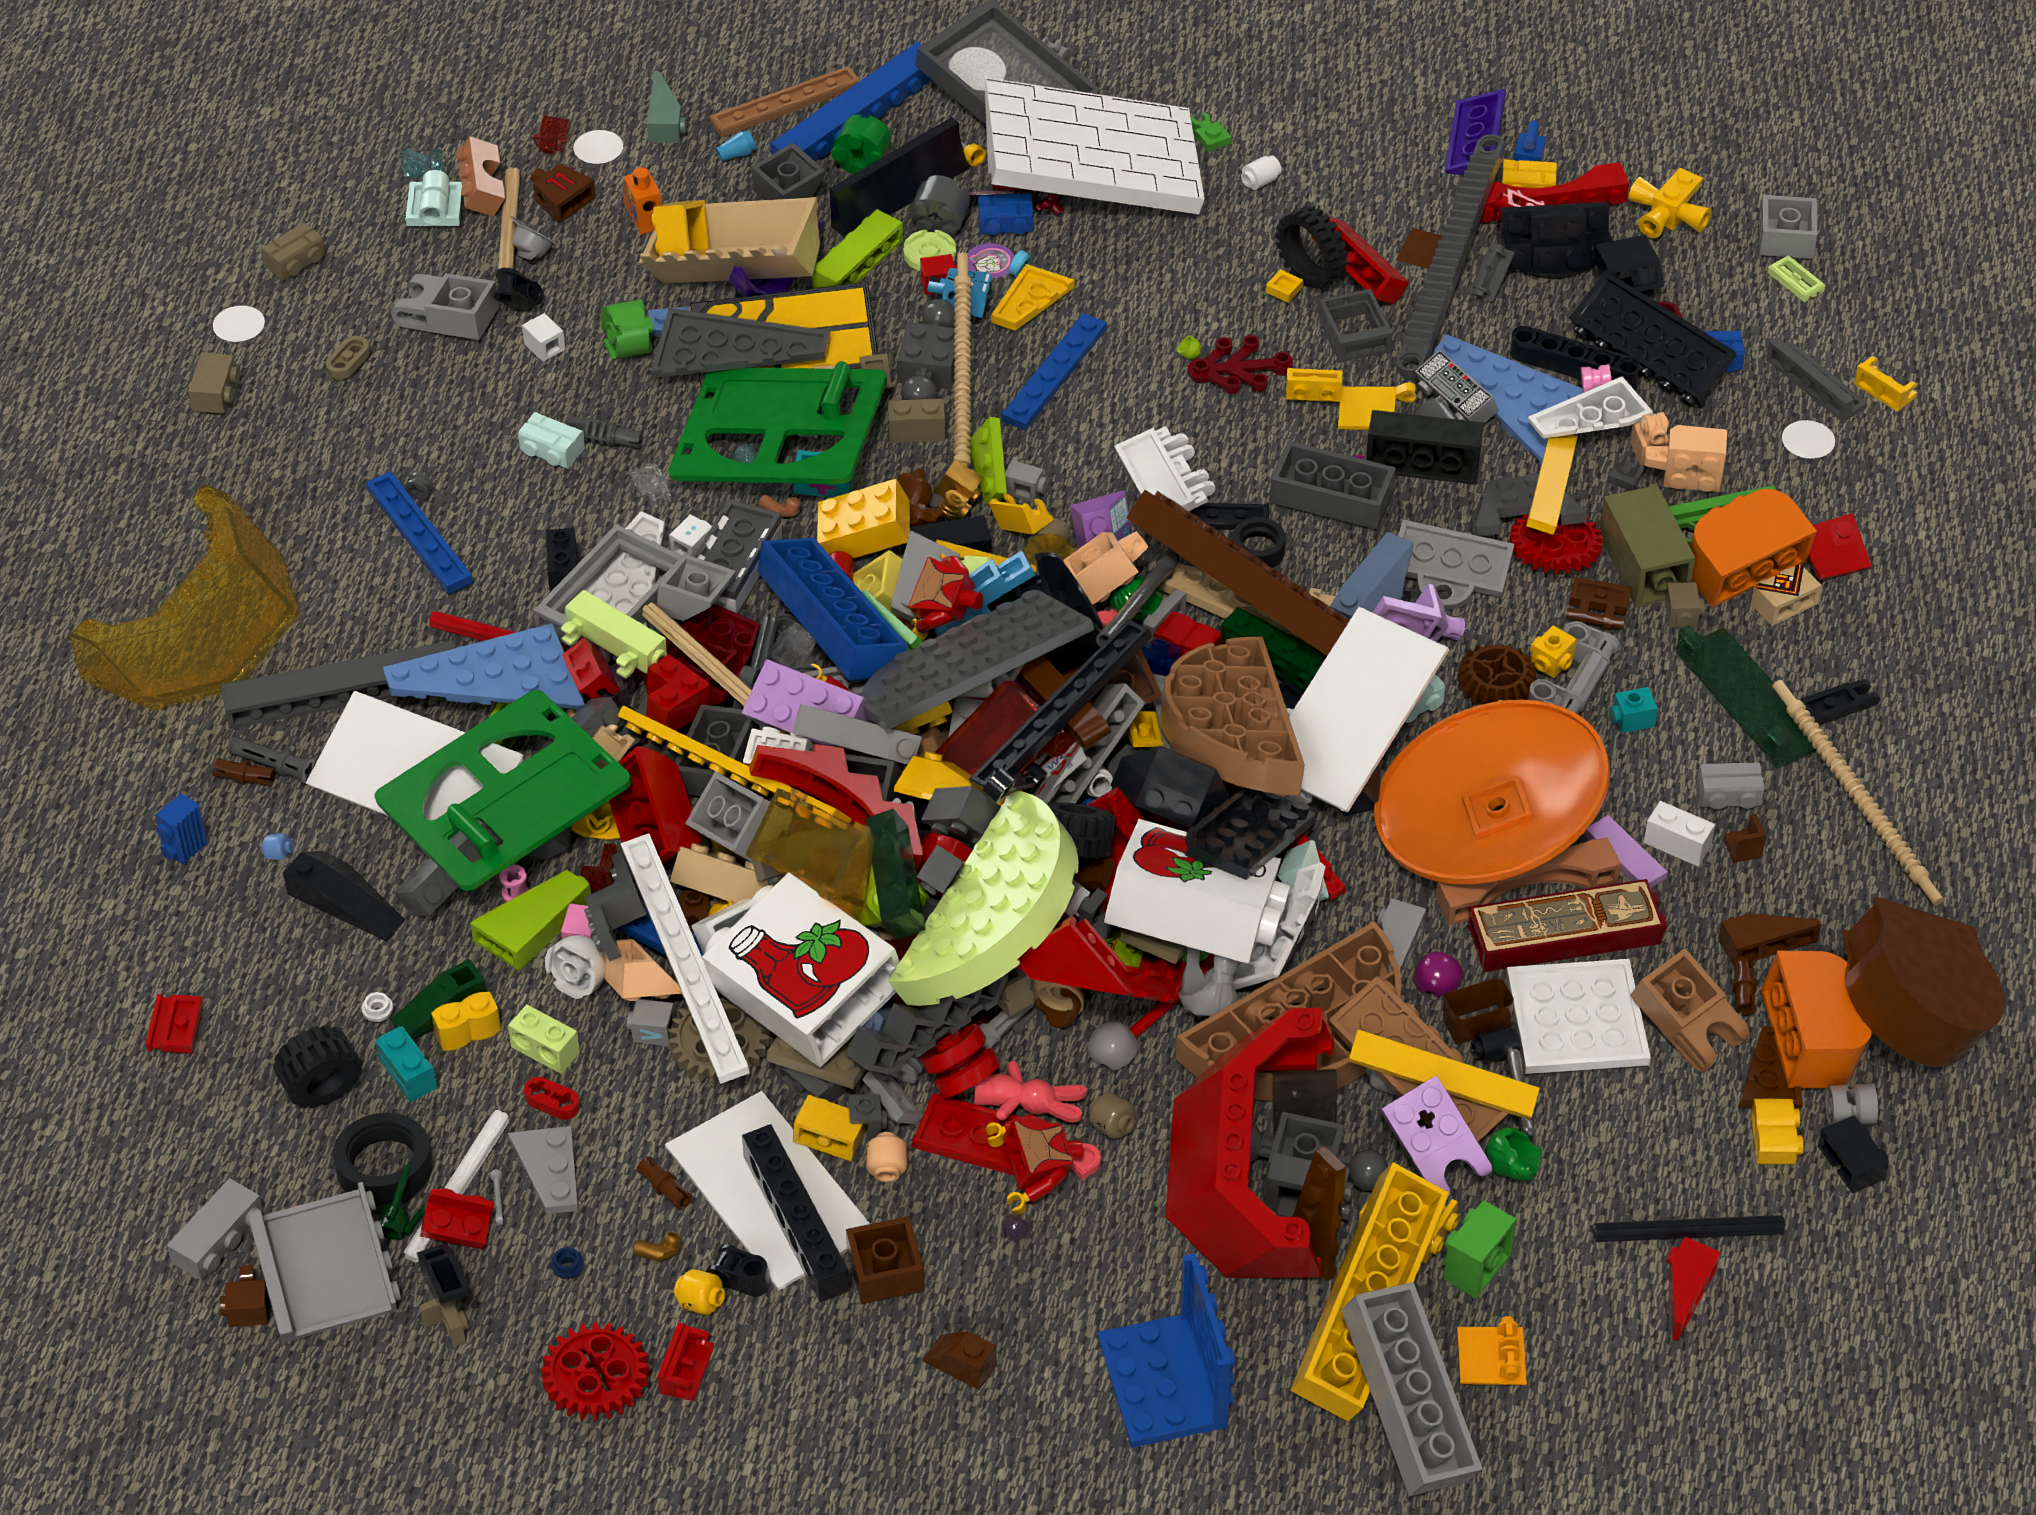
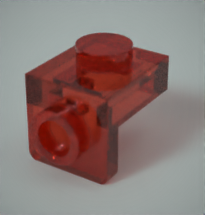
(552, 134)
(600, 876)

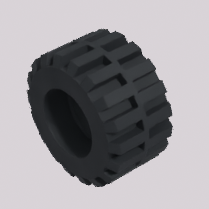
(1089, 828)
(317, 1066)

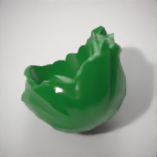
(1122, 594)
(1513, 1154)

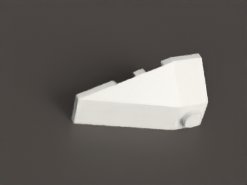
(1600, 408)

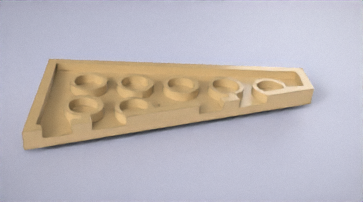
(1218, 599)

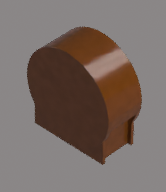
(1921, 982)

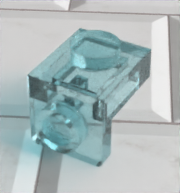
(417, 164)

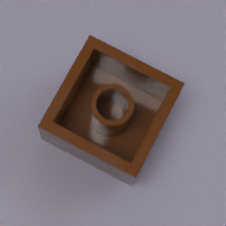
(885, 1260)

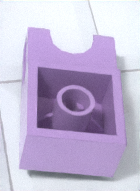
(1443, 1142)

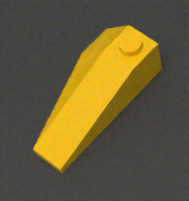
(931, 772)

